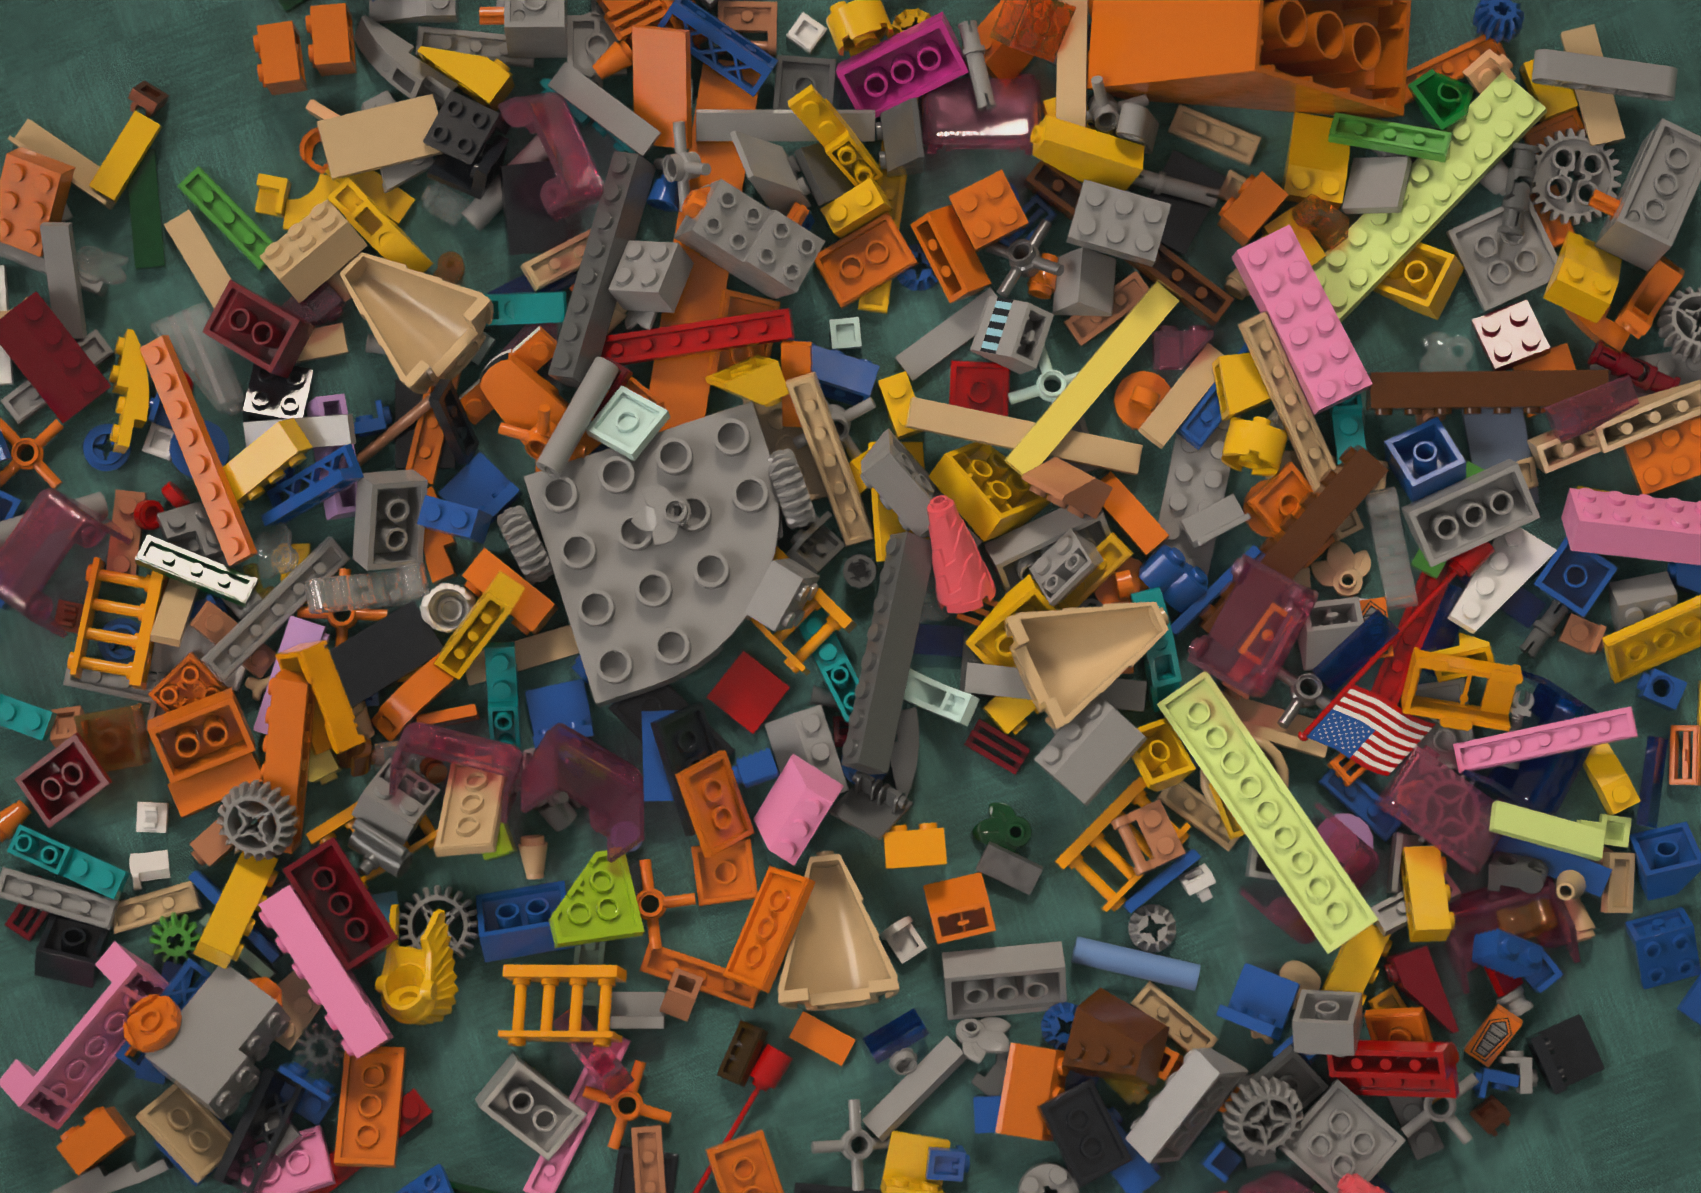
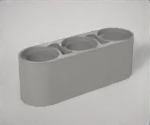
(1137, 126)

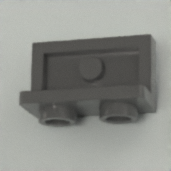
(816, 545)

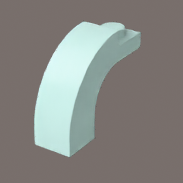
(939, 698)

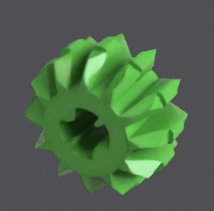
(171, 928)

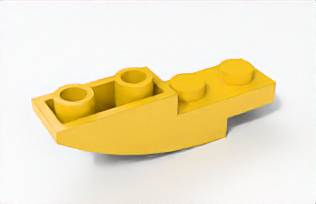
(835, 136)
(377, 227)
(130, 380)

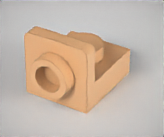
(1487, 69)

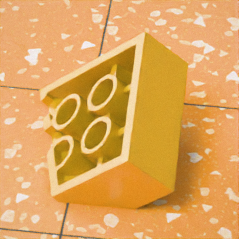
(986, 490)

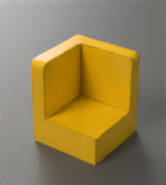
(272, 195)

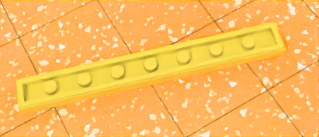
(1092, 379)

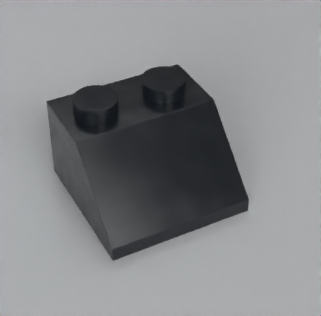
(70, 951)

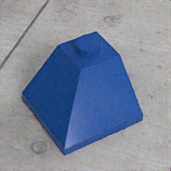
(1665, 859)

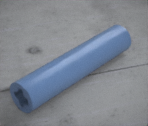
(1135, 963)

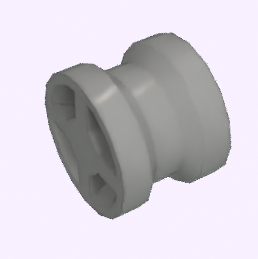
(1515, 1001)

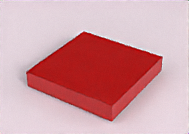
(980, 386)
(748, 692)

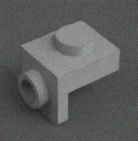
(1523, 1065)

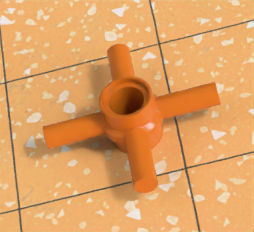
(538, 436)
(37, 461)
(342, 627)
(664, 903)
(622, 1117)

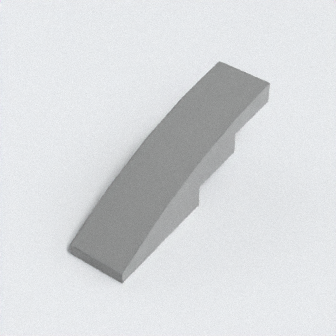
(101, 1182)

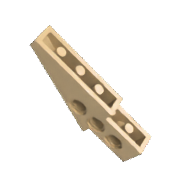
(1650, 416)

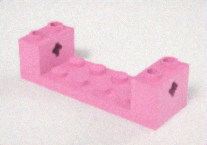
(89, 1048)

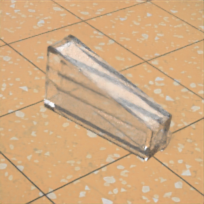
(203, 357)

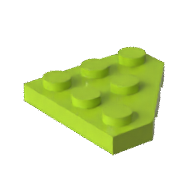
(598, 905)

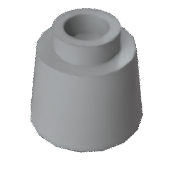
(1496, 178)

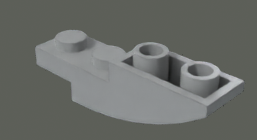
(394, 61)

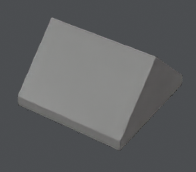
(1085, 285)

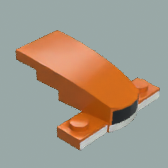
(517, 390)

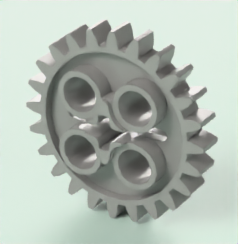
(1548, 170)

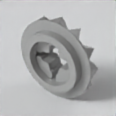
(1139, 921)

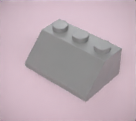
(899, 481)
(808, 738)
(1090, 750)

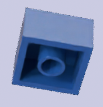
(1425, 459)
(1575, 578)

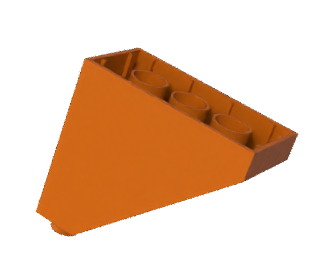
(1255, 53)

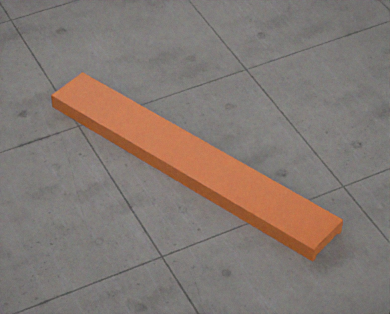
(681, 379)

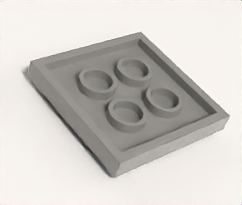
(1501, 263)
(1341, 1138)

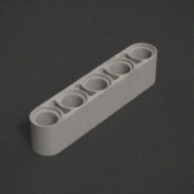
(1604, 75)

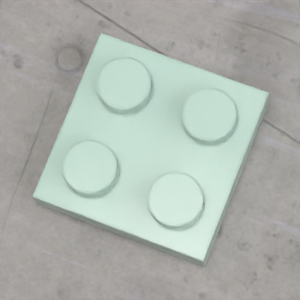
(628, 423)

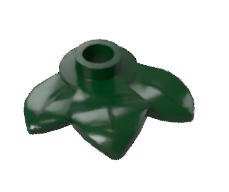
(999, 827)

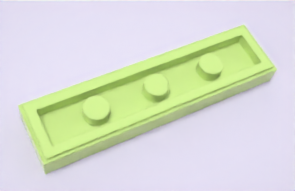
(1547, 830)

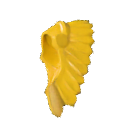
(417, 982)

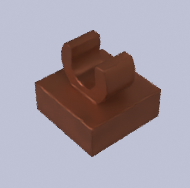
(148, 97)
(69, 615)
(1490, 1115)

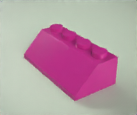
(903, 66)

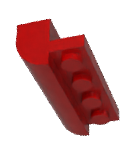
(1399, 1069)

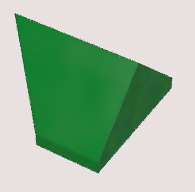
(1441, 99)

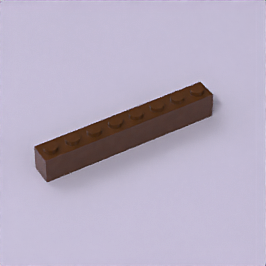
(1169, 270)
(1476, 390)
(1315, 520)

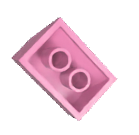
(795, 808)

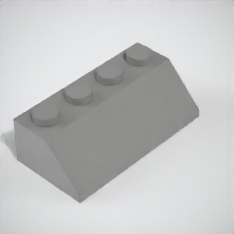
(1471, 512)
(1021, 548)
(1004, 980)
(1185, 1105)

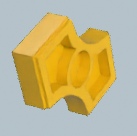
(299, 208)

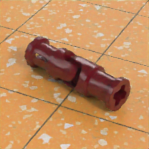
(1623, 364)

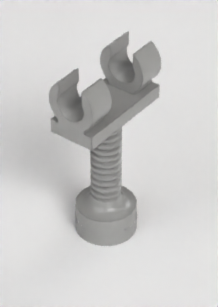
(1518, 712)

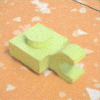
(1616, 829)

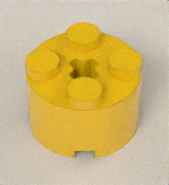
(858, 25)
(1254, 446)

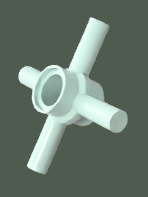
(1039, 389)

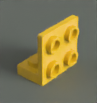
(907, 1164)

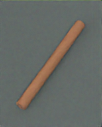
(393, 431)

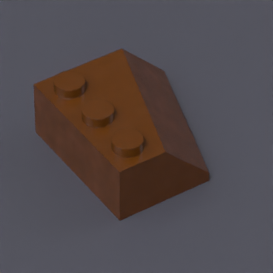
(1115, 1041)

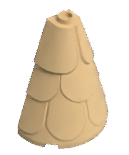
(418, 319)
(1080, 652)
(835, 948)

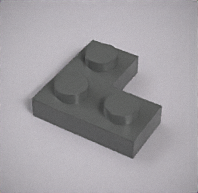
(190, 522)

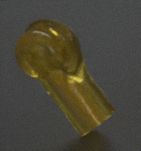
(253, 570)

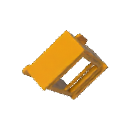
(332, 712)
(1461, 716)

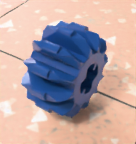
(1498, 19)

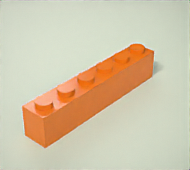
(289, 742)

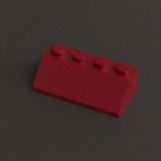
(50, 358)
(341, 905)

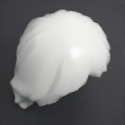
(446, 606)

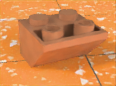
(1068, 487)

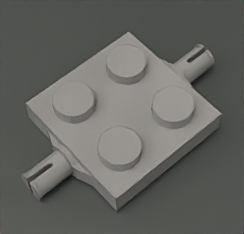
(588, 40)

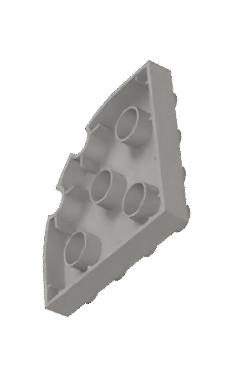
(666, 608)

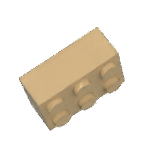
(313, 250)

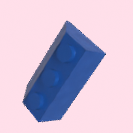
(517, 920)

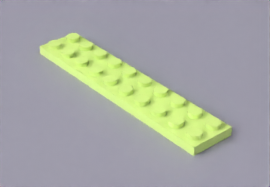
(1433, 189)
(1267, 812)

